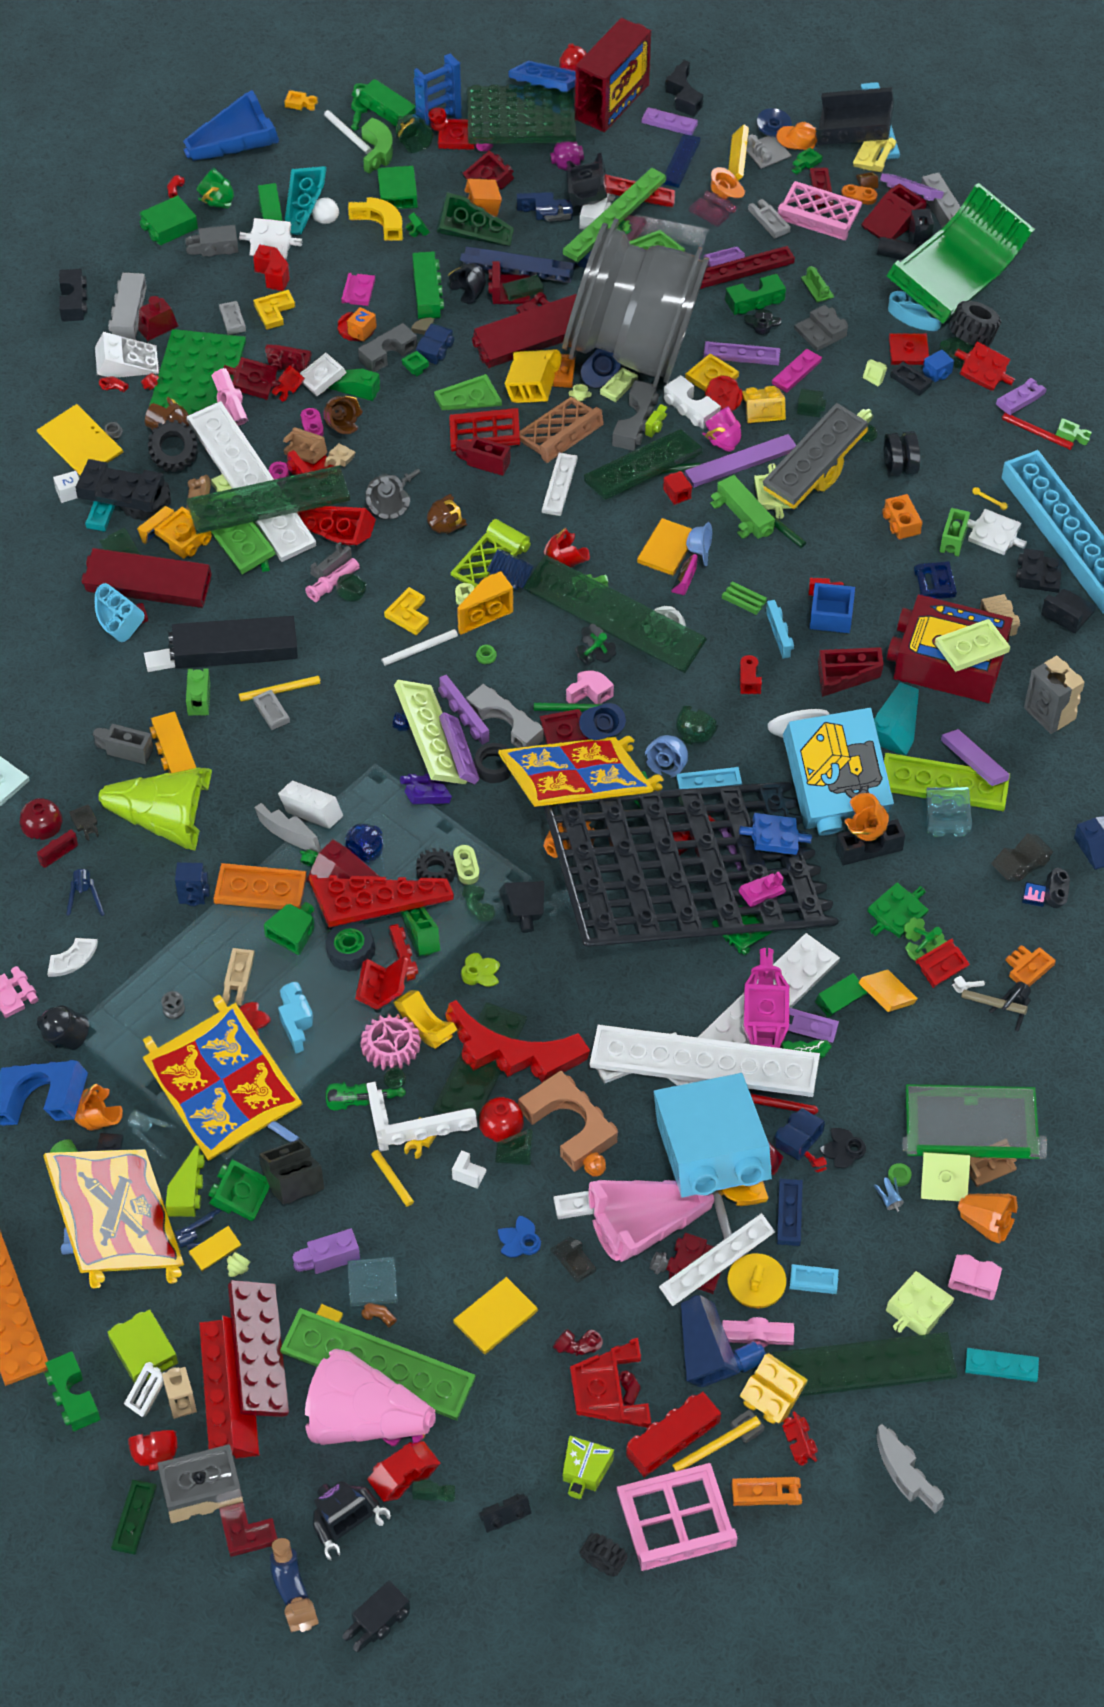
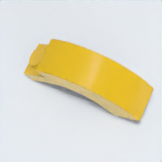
(381, 212)
(431, 1028)

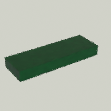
(134, 1517)

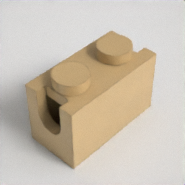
(179, 1389)

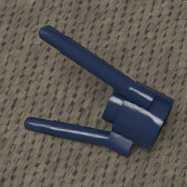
(82, 882)
(187, 1234)

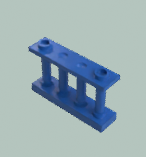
(451, 84)

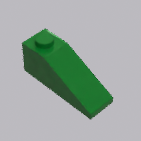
(358, 383)
(421, 930)

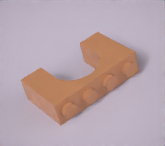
(562, 1093)

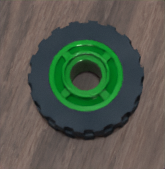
(350, 945)

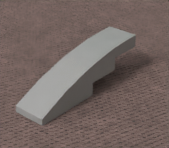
(289, 830)

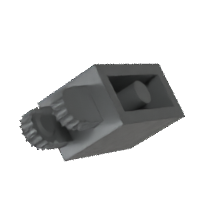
(213, 241)
(125, 743)

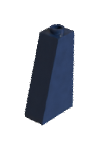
(705, 1343)

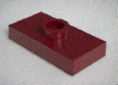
(57, 848)

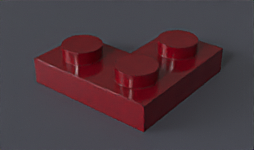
(243, 1536)

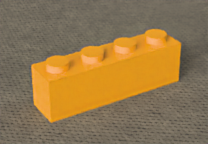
(171, 743)

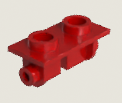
(797, 1429)

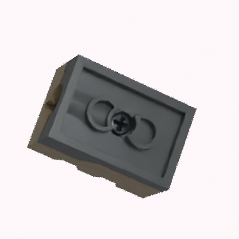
(1054, 694)
(200, 1483)

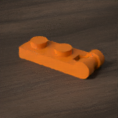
(766, 1491)

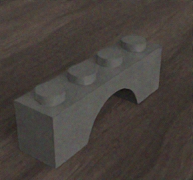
(629, 431)

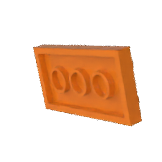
(259, 886)

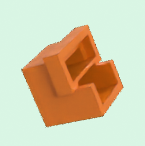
(484, 194)

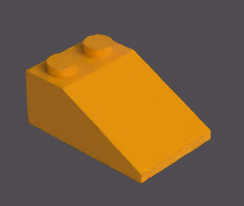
(486, 603)

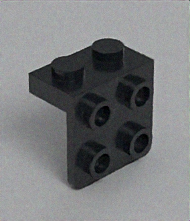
(1067, 610)

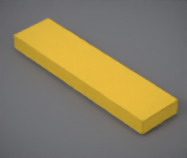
(738, 152)

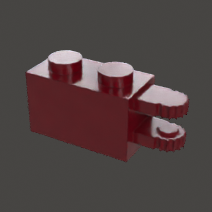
(484, 454)

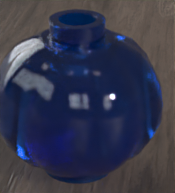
(365, 841)

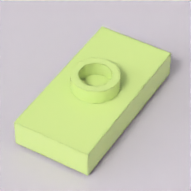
(618, 384)

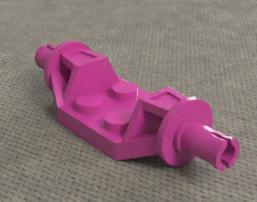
(766, 1004)

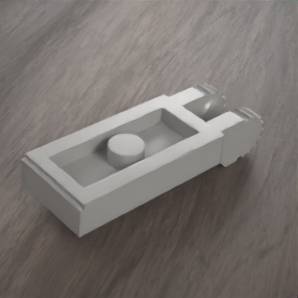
(769, 218)

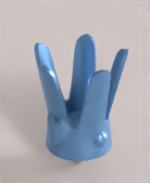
(893, 1200)

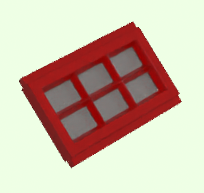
(494, 425)

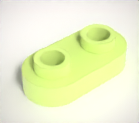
(467, 866)

